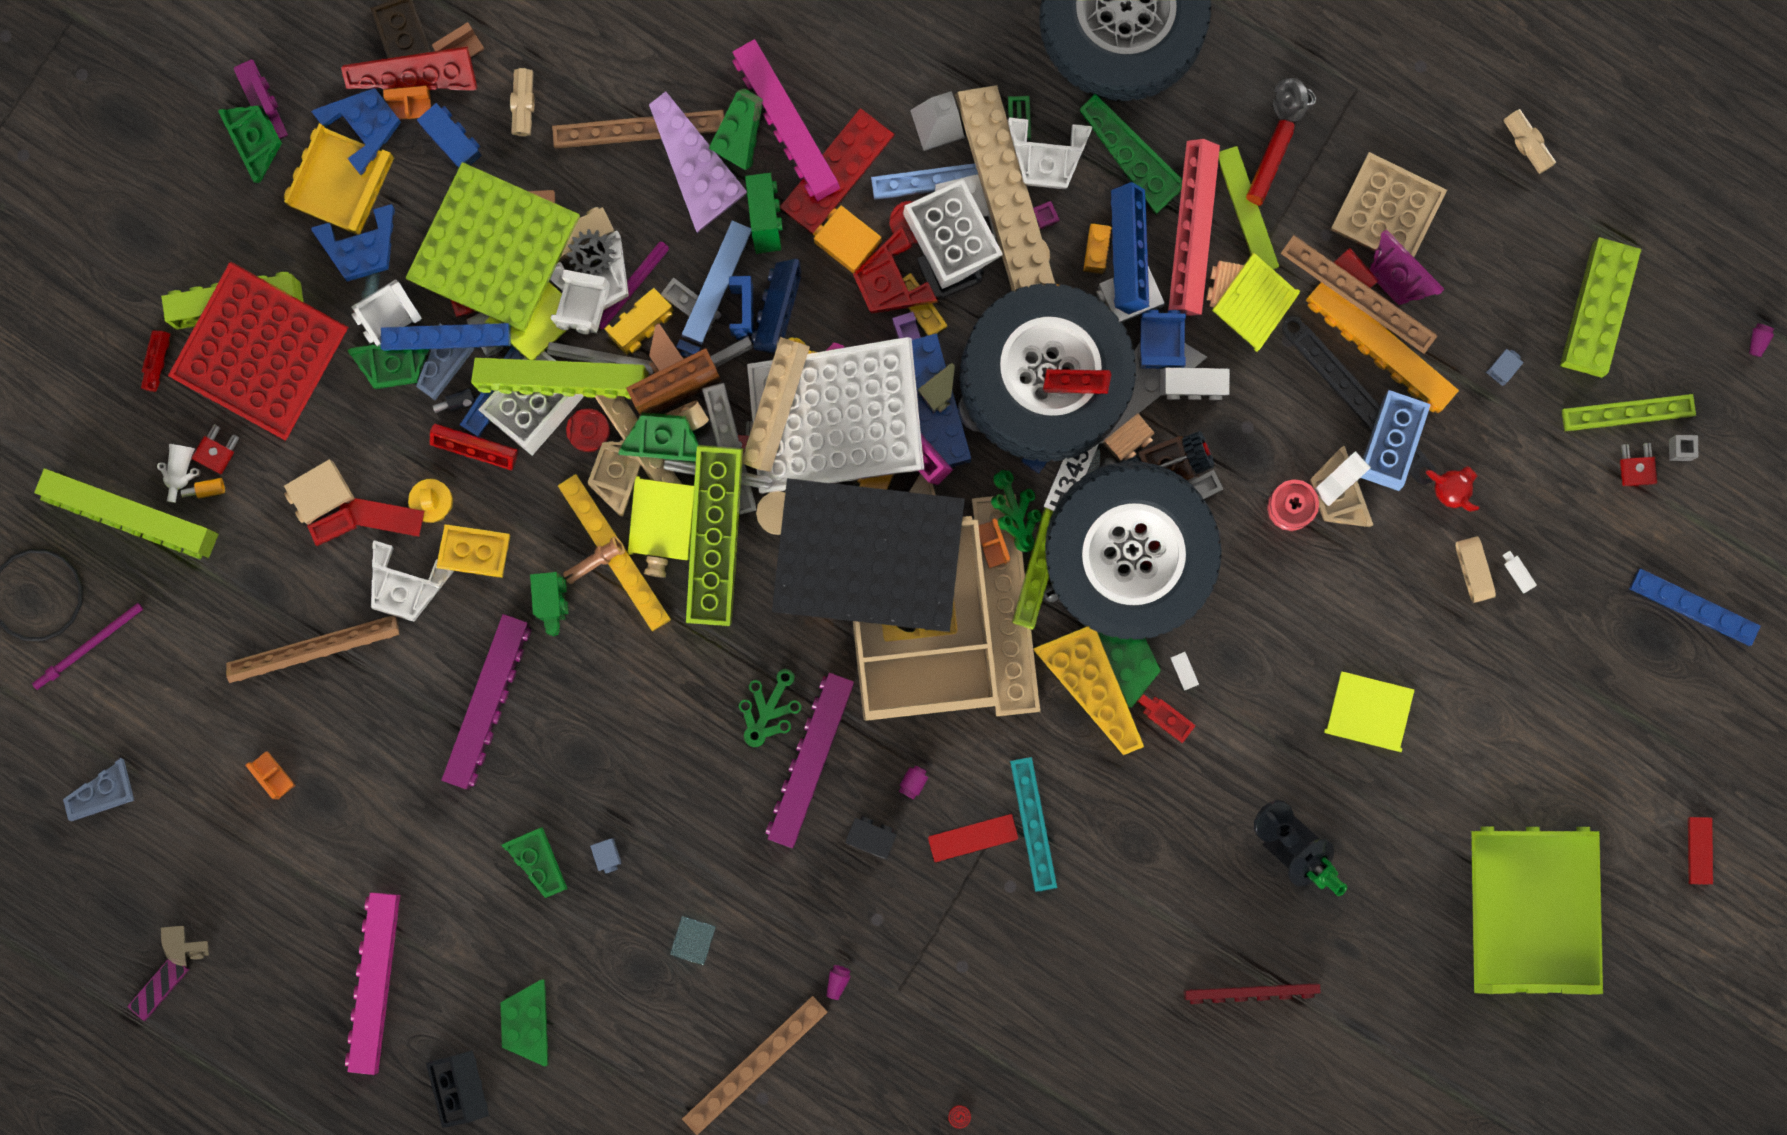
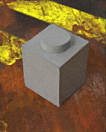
(1683, 448)

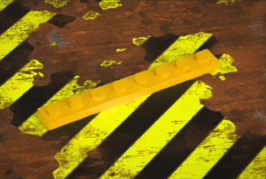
(621, 564)

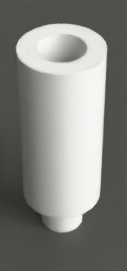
(1519, 572)

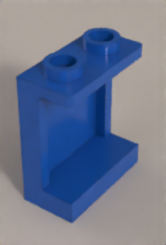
(744, 286)
(1162, 340)

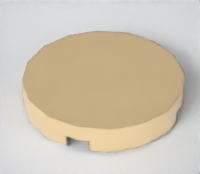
(770, 512)

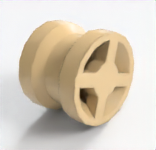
(656, 567)

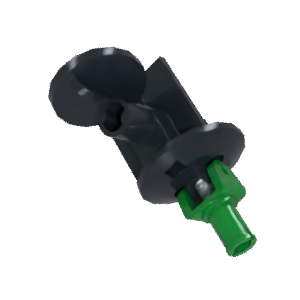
(1297, 847)

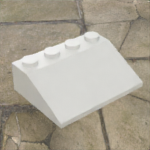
(952, 233)
(529, 417)

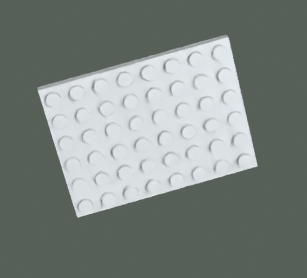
(848, 416)

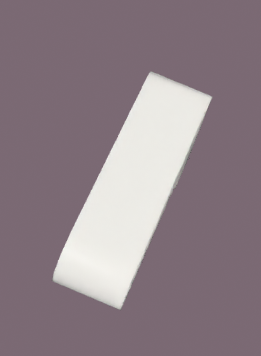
(1342, 478)

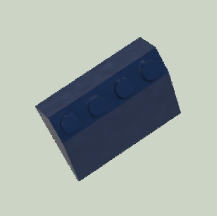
(778, 305)

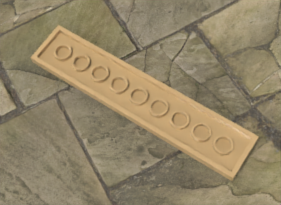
(1004, 187)
(1010, 642)

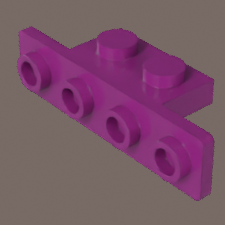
(256, 91)

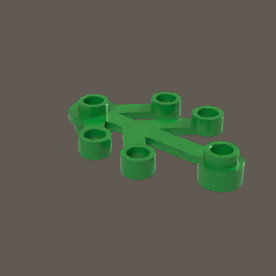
(1015, 513)
(767, 711)

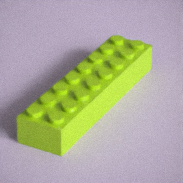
(119, 512)
(714, 535)

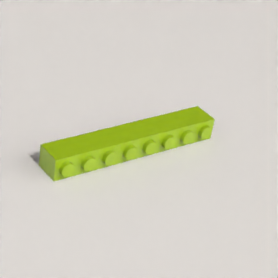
(556, 377)

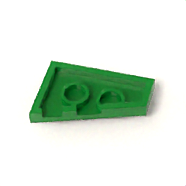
(536, 858)

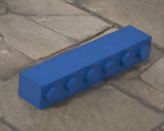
(1130, 248)

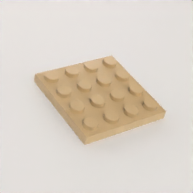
(1390, 200)

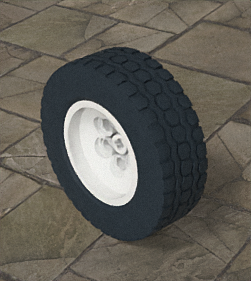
(1031, 324)
(1140, 600)

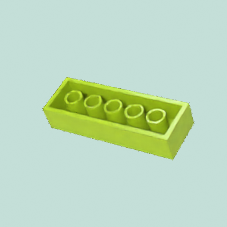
(1600, 307)
(185, 308)

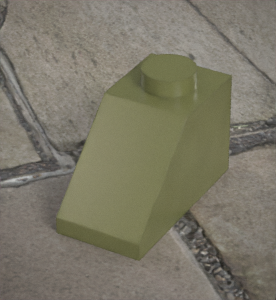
(938, 390)

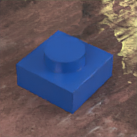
(687, 349)

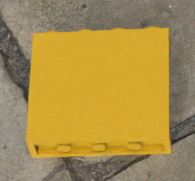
(331, 186)

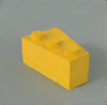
(640, 321)

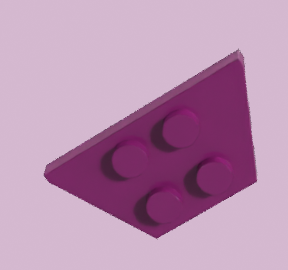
(1401, 273)

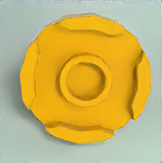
(432, 498)

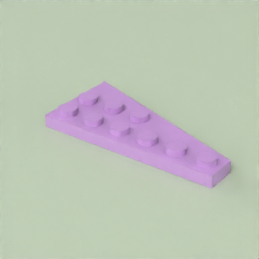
(701, 175)

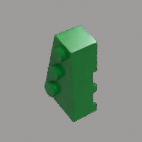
(738, 130)
(763, 214)

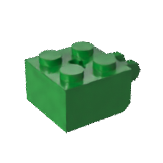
(549, 600)

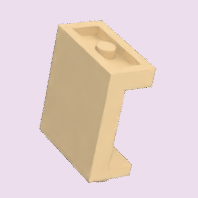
(318, 492)

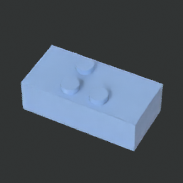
(1394, 439)

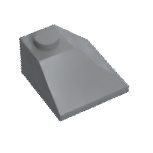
(937, 121)

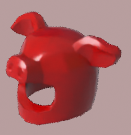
(1455, 487)

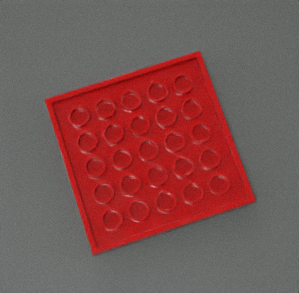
(258, 351)

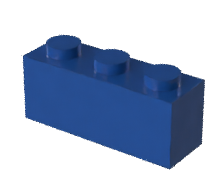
(449, 135)

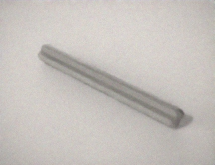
(593, 356)
(746, 478)

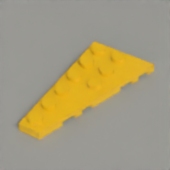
(1087, 674)

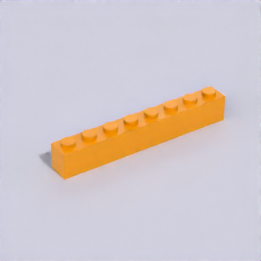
(1384, 347)

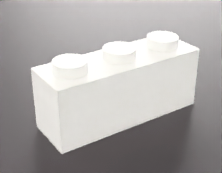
(1194, 383)

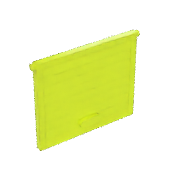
(1255, 301)
(540, 327)
(661, 519)
(1370, 711)

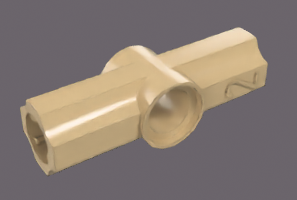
(522, 102)
(1529, 141)

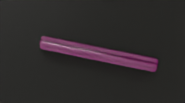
(635, 281)

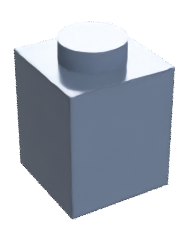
(1505, 366)
(606, 855)

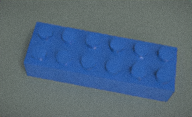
(941, 429)

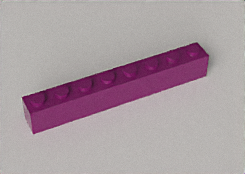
(486, 702)
(810, 761)

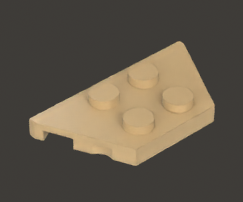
(614, 476)
(1350, 505)

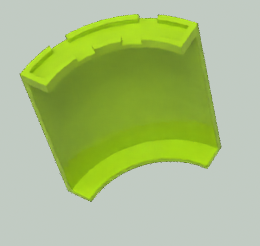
(1537, 911)

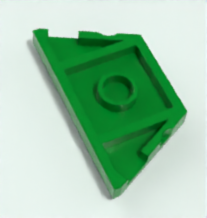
(253, 138)
(389, 367)
(661, 438)
(1131, 664)
(526, 1023)

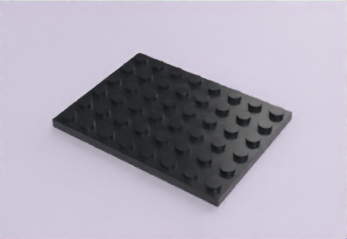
(868, 555)

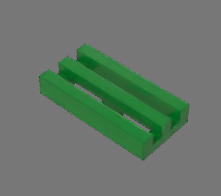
(1018, 99)

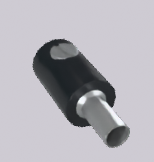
(456, 401)

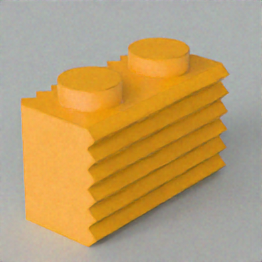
(1097, 248)

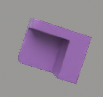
(906, 326)

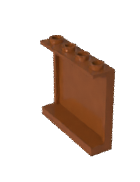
(674, 383)

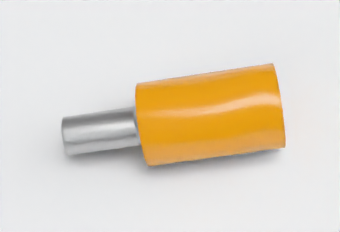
(205, 488)

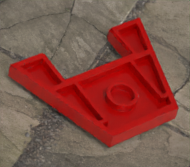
(882, 280)

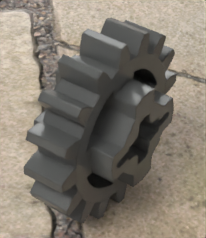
(593, 244)

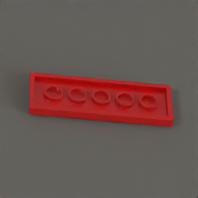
(848, 159)

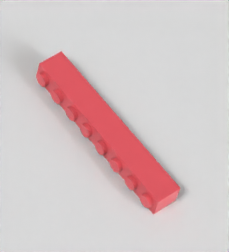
(1194, 227)

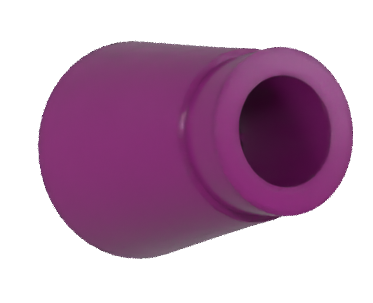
(1760, 339)
(837, 981)

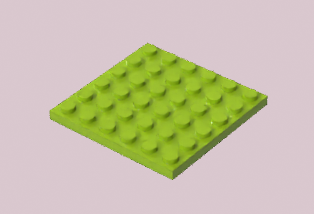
(493, 247)

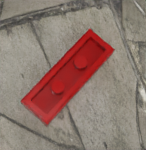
(1077, 381)
(1700, 850)

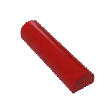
(1270, 162)
(473, 446)

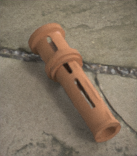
(601, 556)

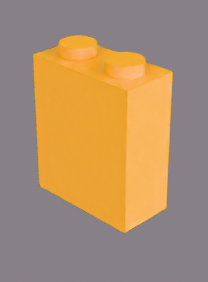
(847, 239)

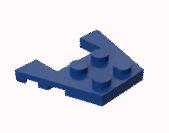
(368, 117)
(362, 253)

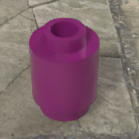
(913, 782)

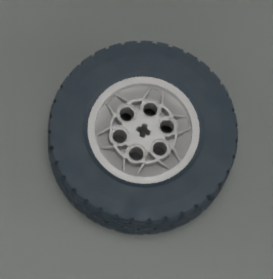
(1124, 64)

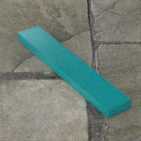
(1033, 824)

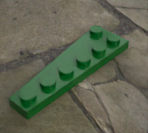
(1133, 155)

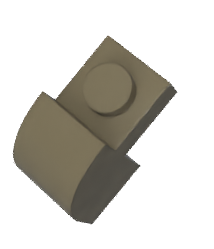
(177, 949)

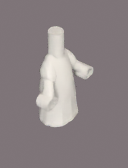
(176, 471)

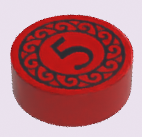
(959, 1116)

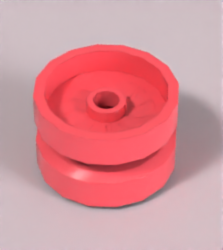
(1281, 510)

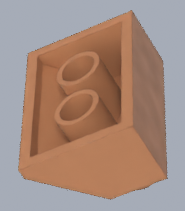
(662, 351)

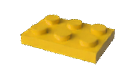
(473, 551)

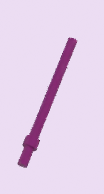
(54, 671)

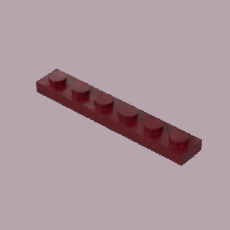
(1262, 993)

